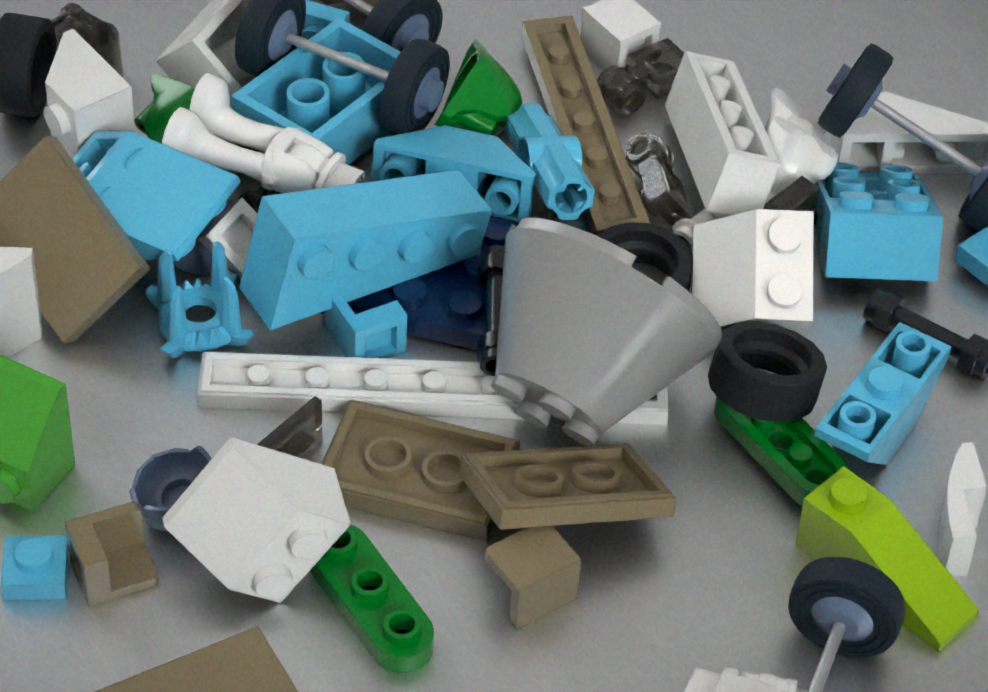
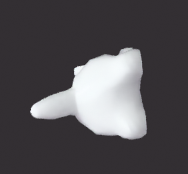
(797, 143)

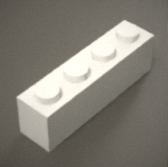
(721, 135)

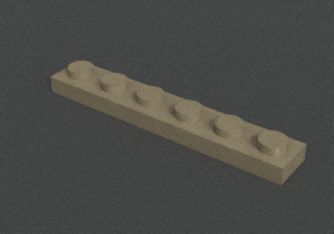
(580, 111)

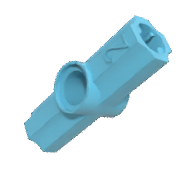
(553, 159)

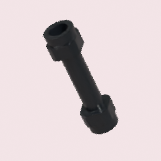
(490, 276)
(888, 309)

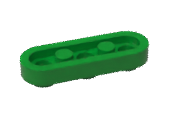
(797, 468)
(376, 613)

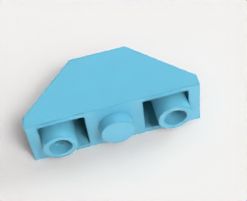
(482, 158)
(886, 396)

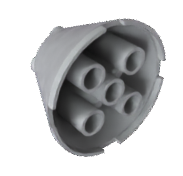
(588, 331)

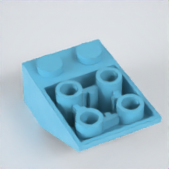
(154, 190)
(877, 225)

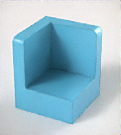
(369, 334)

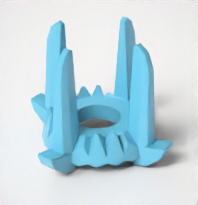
(174, 300)

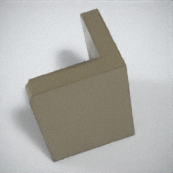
(110, 554)
(538, 571)

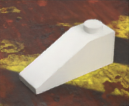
(880, 142)

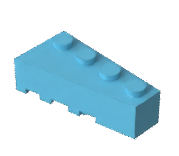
(357, 241)

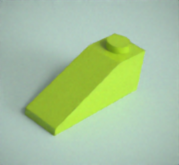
(862, 524)

